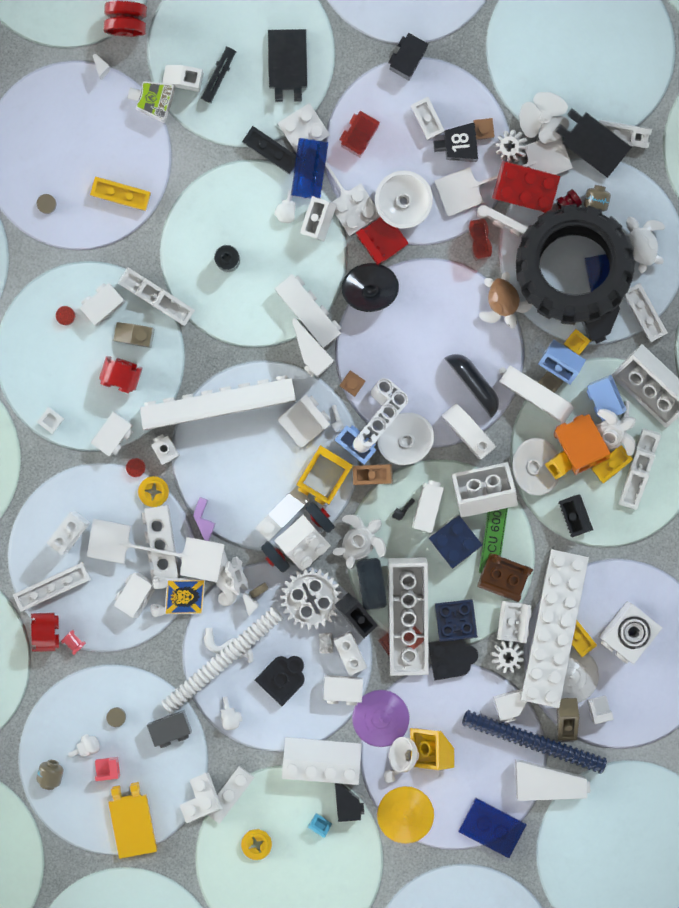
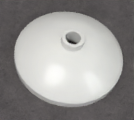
(408, 186)

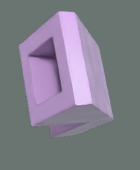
(205, 526)

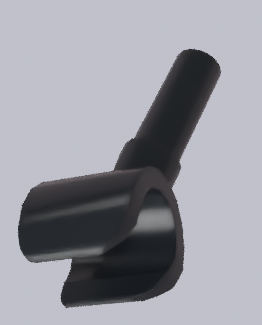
(399, 514)

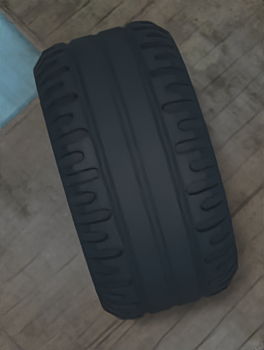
(371, 584)

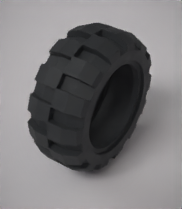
(581, 222)

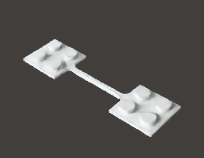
(461, 190)
(353, 206)
(199, 559)

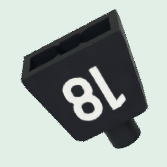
(459, 143)

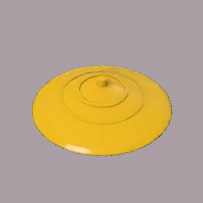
(405, 814)

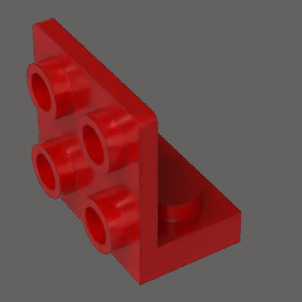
(381, 240)

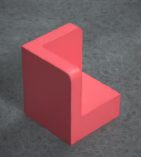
(107, 769)

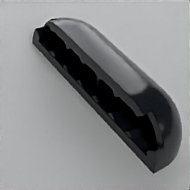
(474, 382)

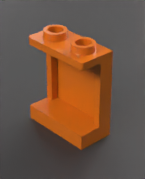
(582, 443)

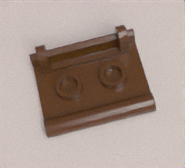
(504, 577)

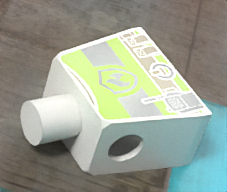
(153, 99)

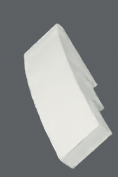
(156, 296)
(639, 469)

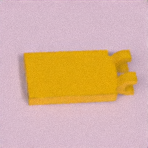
(132, 822)

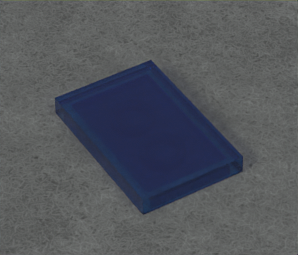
(492, 827)

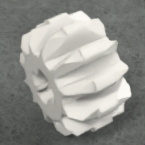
(515, 152)
(513, 652)

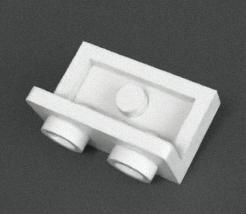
(514, 621)

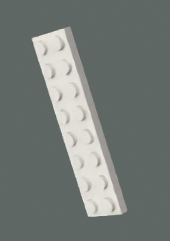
(554, 628)

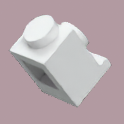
(171, 452)

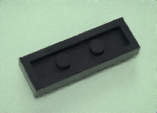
(270, 149)

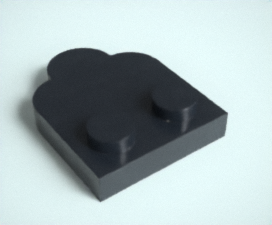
(451, 658)
(282, 678)

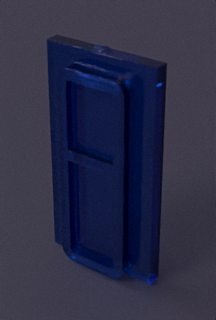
(309, 168)

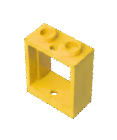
(334, 458)

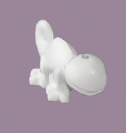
(230, 580)

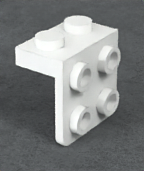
(304, 421)

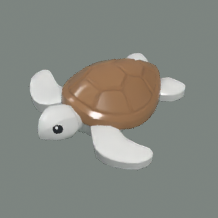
(503, 301)

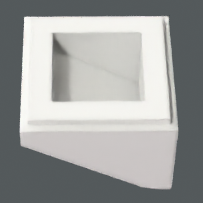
(102, 67)
(250, 603)

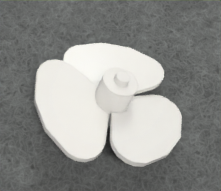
(541, 113)

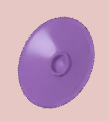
(380, 718)

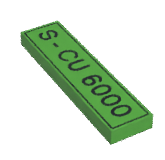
(493, 535)

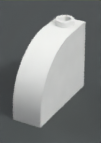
(468, 431)

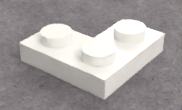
(205, 801)

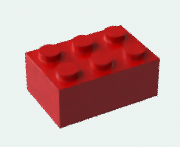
(526, 187)

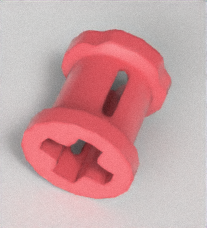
(73, 642)

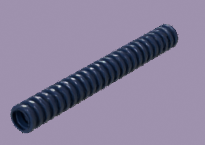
(534, 742)

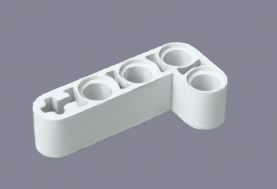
(537, 394)
(379, 420)

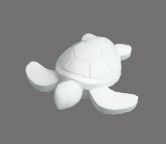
(644, 242)
(614, 431)
(360, 540)

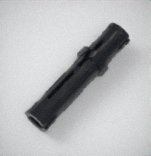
(227, 54)

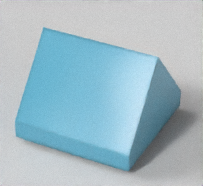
(319, 825)

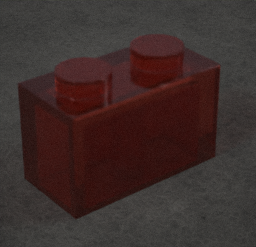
(360, 133)

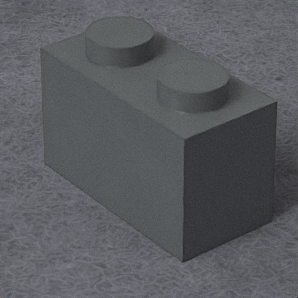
(169, 728)

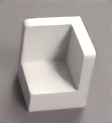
(600, 710)

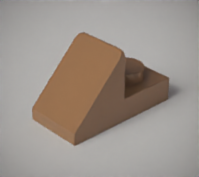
(372, 474)

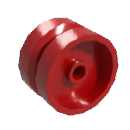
(125, 18)

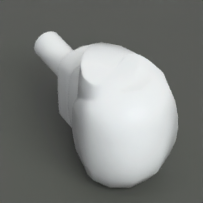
(286, 211)
(230, 718)
(88, 746)

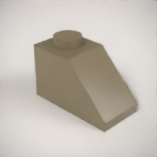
(134, 334)
(567, 719)

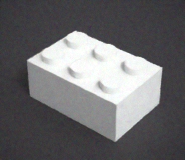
(484, 489)

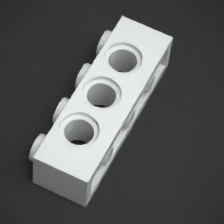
(161, 514)

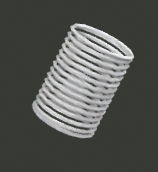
(325, 644)

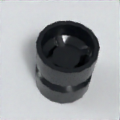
(227, 258)

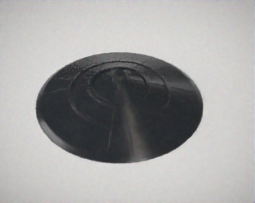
(370, 287)

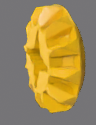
(146, 497)
(253, 852)

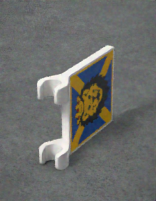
(181, 596)

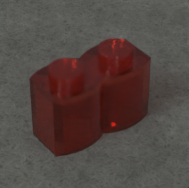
(481, 245)

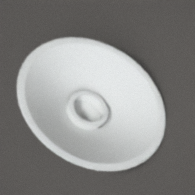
(406, 439)
(530, 466)
(580, 677)

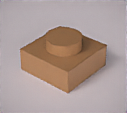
(484, 128)
(352, 383)

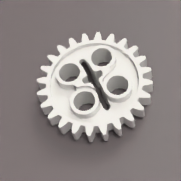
(294, 606)

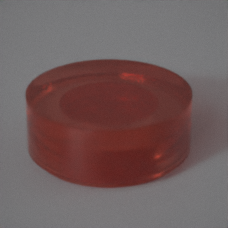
(65, 315)
(135, 467)

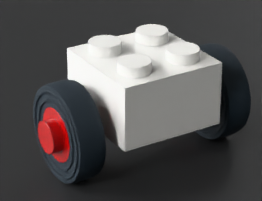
(300, 541)

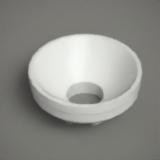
(399, 754)

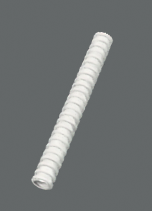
(222, 660)

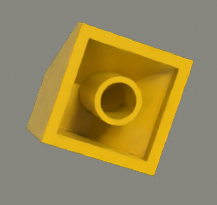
(433, 749)

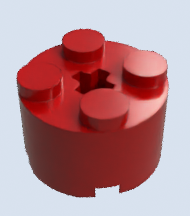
(120, 374)
(44, 632)

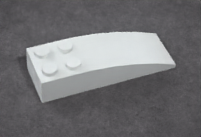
(407, 608)

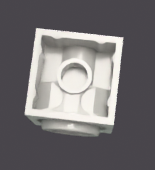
(632, 646)

